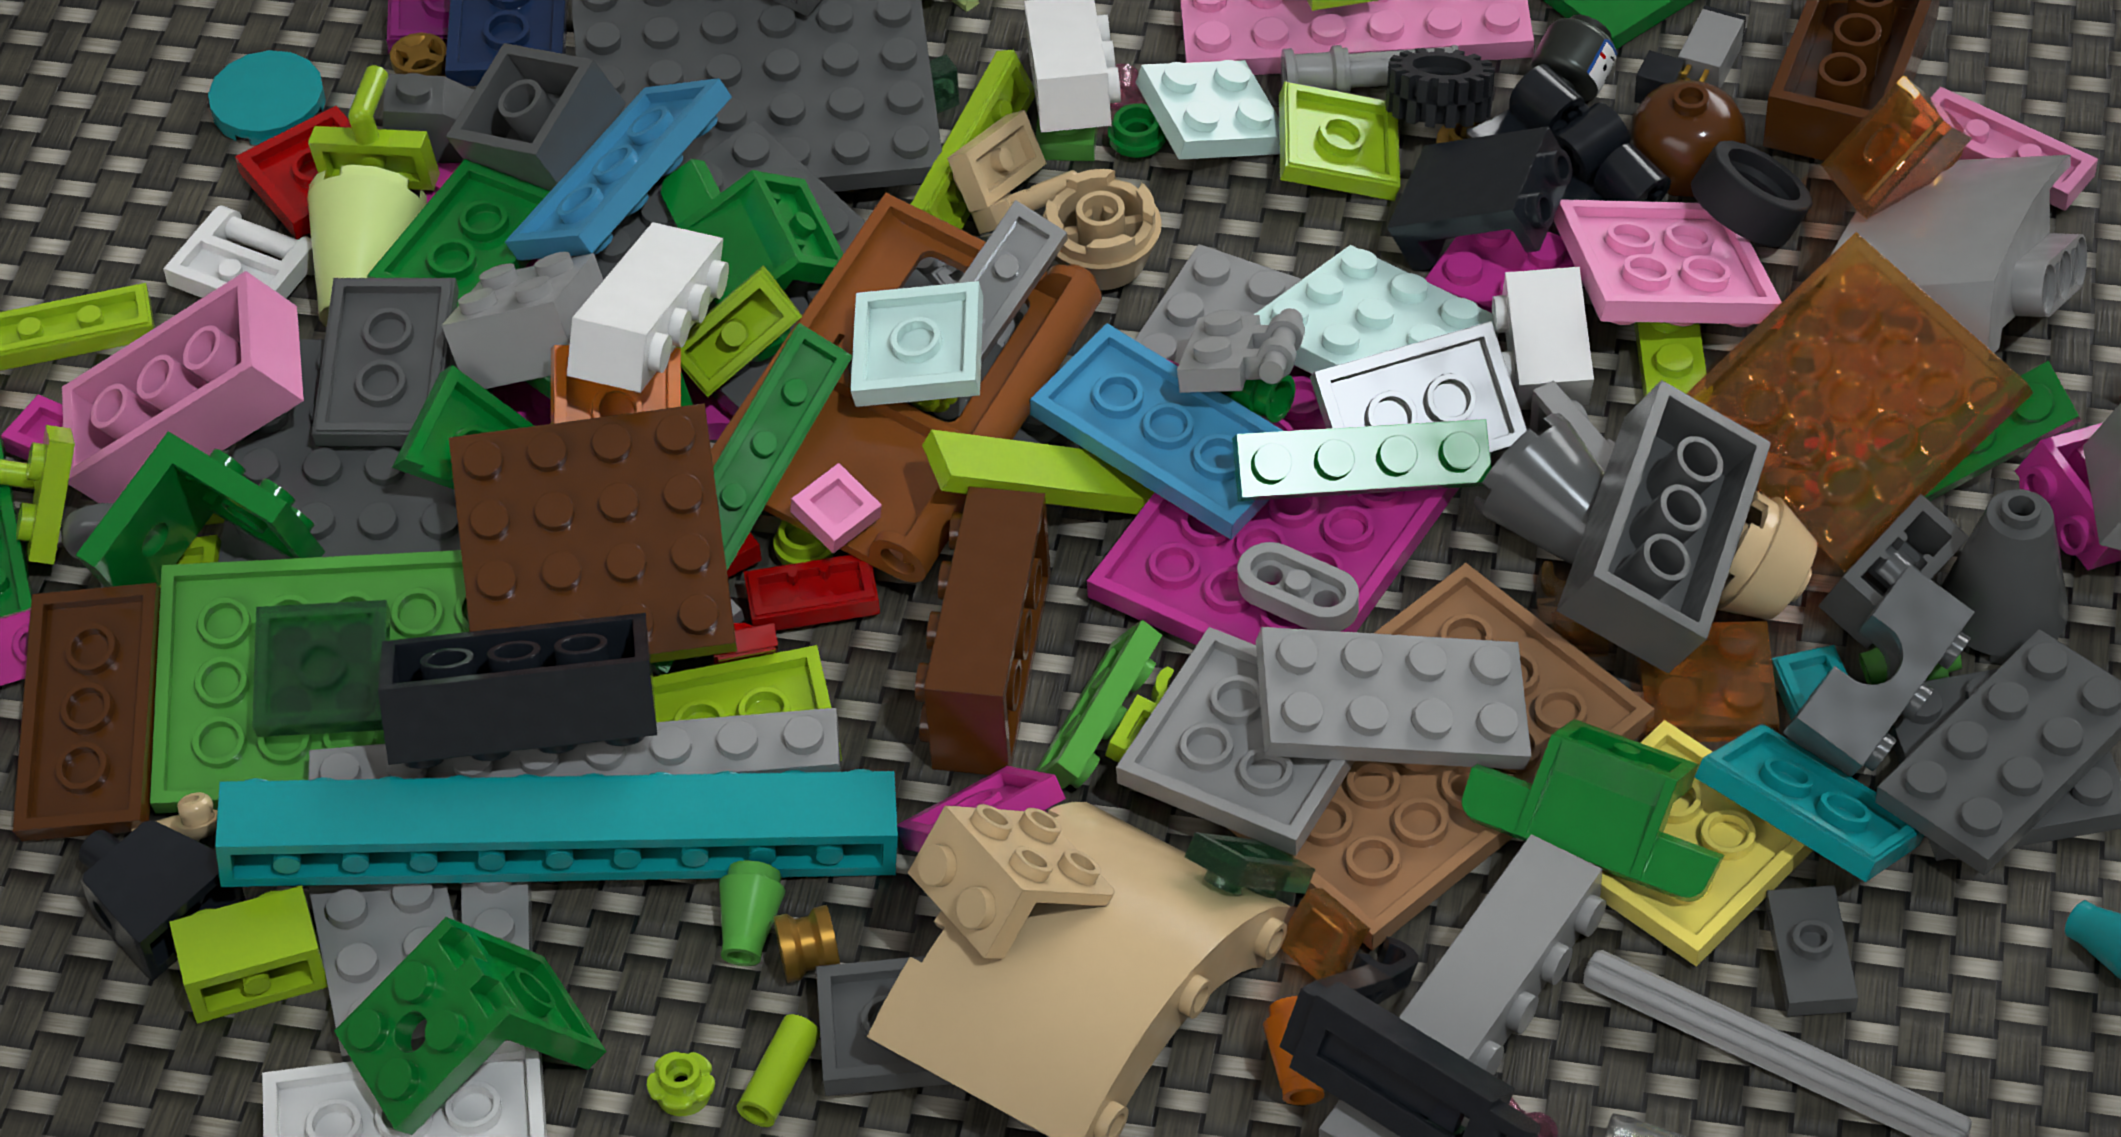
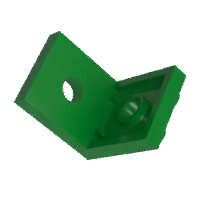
(172, 503)
(474, 999)

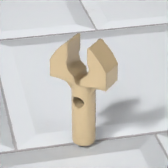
(1033, 198)

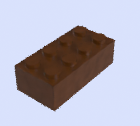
(1841, 67)
(985, 631)

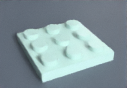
(1366, 308)

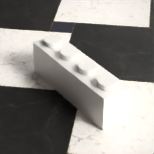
(646, 307)

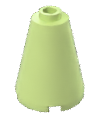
(356, 223)

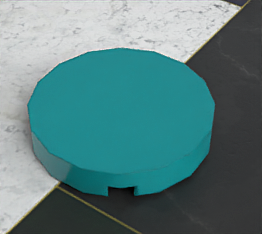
(265, 95)

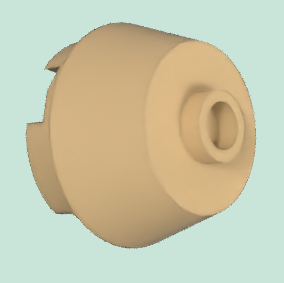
(1107, 226)
(1769, 562)

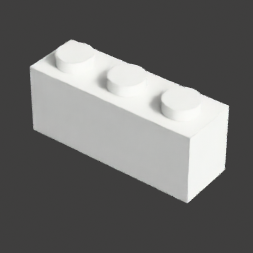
(1071, 64)

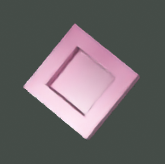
(835, 508)

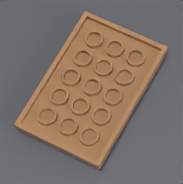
(1400, 829)

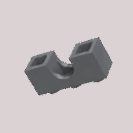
(1914, 630)

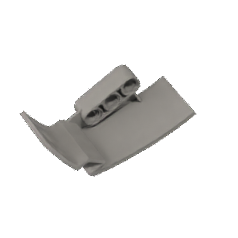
(1983, 242)

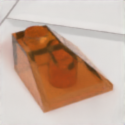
(1896, 149)

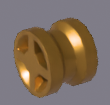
(419, 54)
(806, 942)

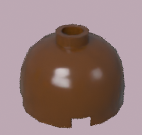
(1682, 125)

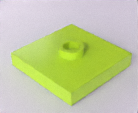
(1338, 141)

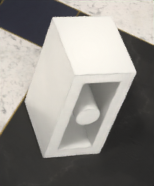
(1545, 332)

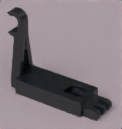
(1387, 1064)

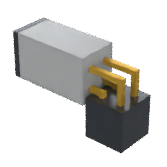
(1704, 57)

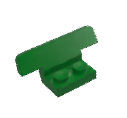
(761, 221)
(1603, 804)

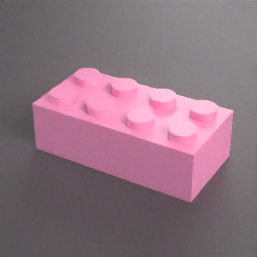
(198, 375)

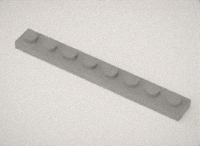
(694, 746)

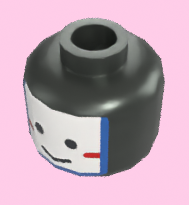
(1578, 52)

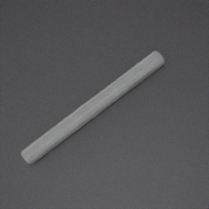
(1772, 1049)

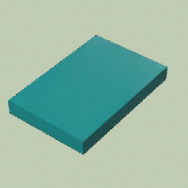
(1809, 801)

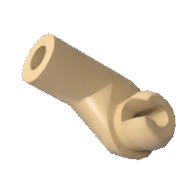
(195, 817)

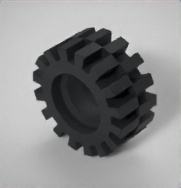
(1440, 87)

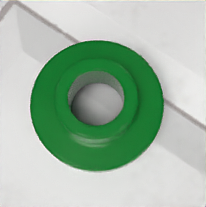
(1135, 131)

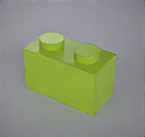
(248, 954)

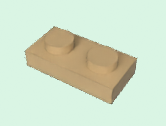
(996, 161)

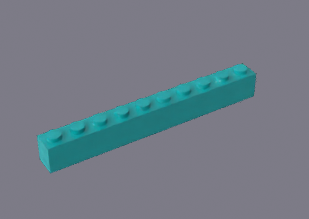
(554, 827)

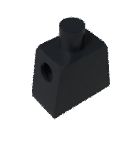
(146, 884)

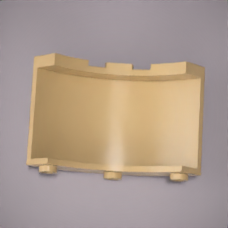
(1085, 989)

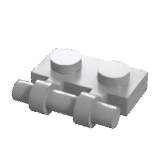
(1237, 348)

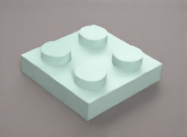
(1210, 109)
(917, 344)

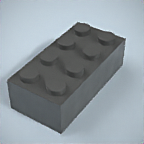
(1664, 527)

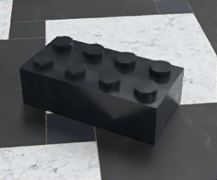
(517, 690)

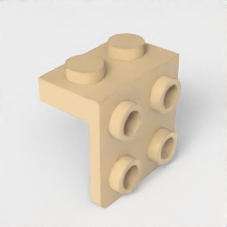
(995, 865)

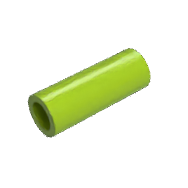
(778, 1070)

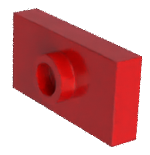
(811, 592)

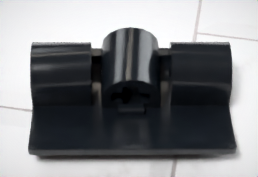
(1593, 137)

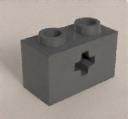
(1917, 538)

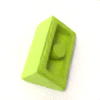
(737, 331)

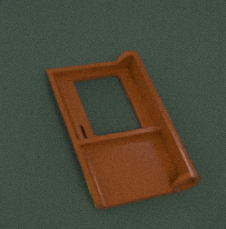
(885, 440)

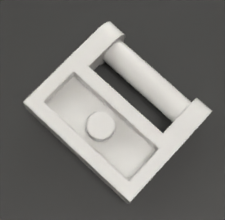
(212, 259)

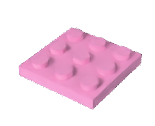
(1664, 264)

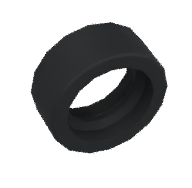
(1751, 193)

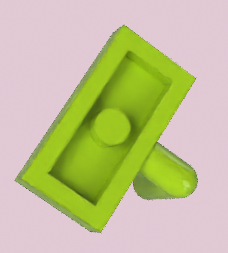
(365, 145)
(49, 475)

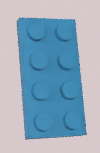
(619, 170)
(1131, 414)

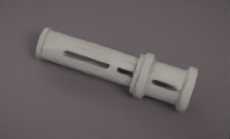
(1339, 69)

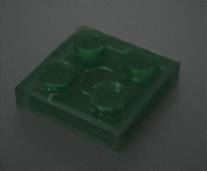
(318, 667)

